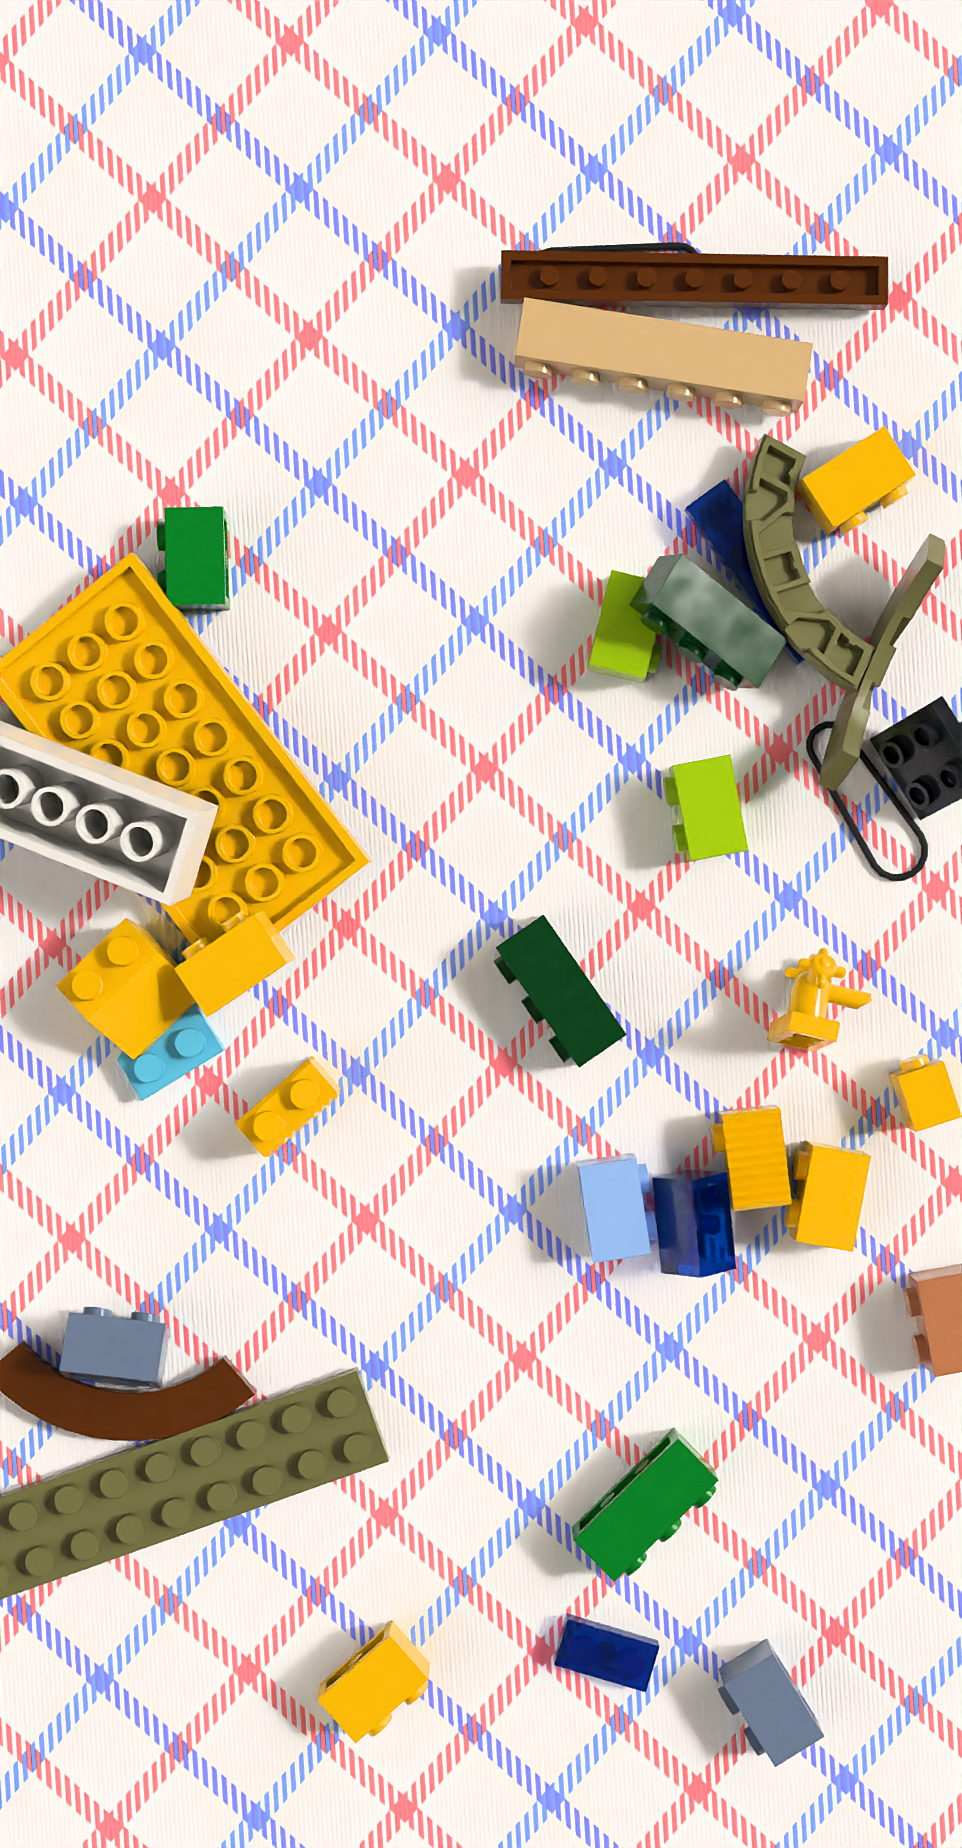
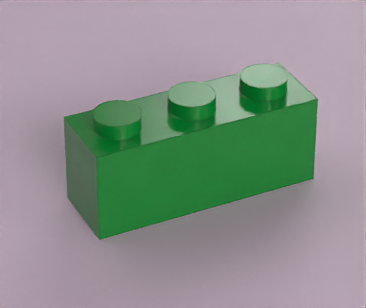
(645, 1506)

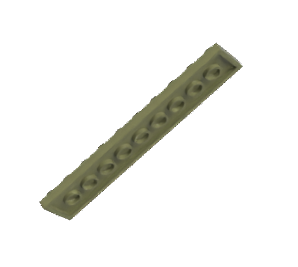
(187, 1481)

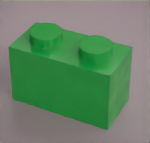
(195, 558)

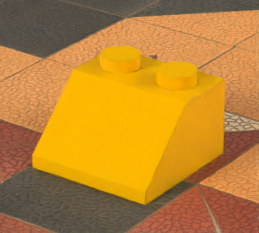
(128, 989)

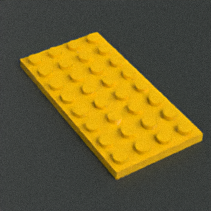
(145, 693)

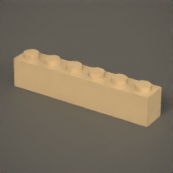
(662, 356)

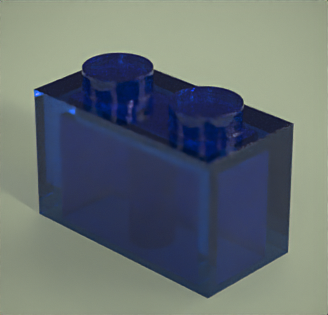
(694, 1223)

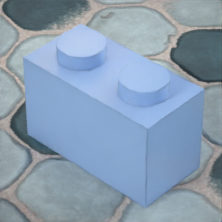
(615, 1207)

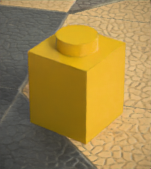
(924, 1093)

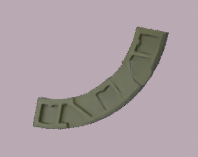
(782, 575)

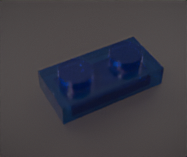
(606, 1652)

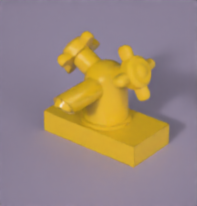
(812, 990)

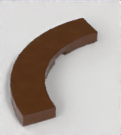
(121, 1412)

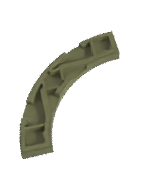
(852, 717)

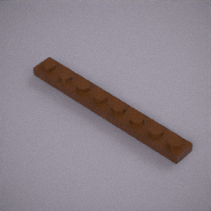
(695, 280)

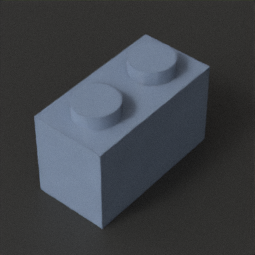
(115, 1348)
(770, 1703)

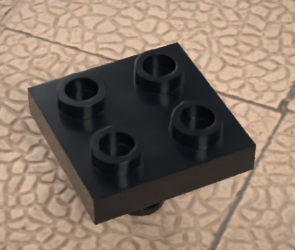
(925, 756)

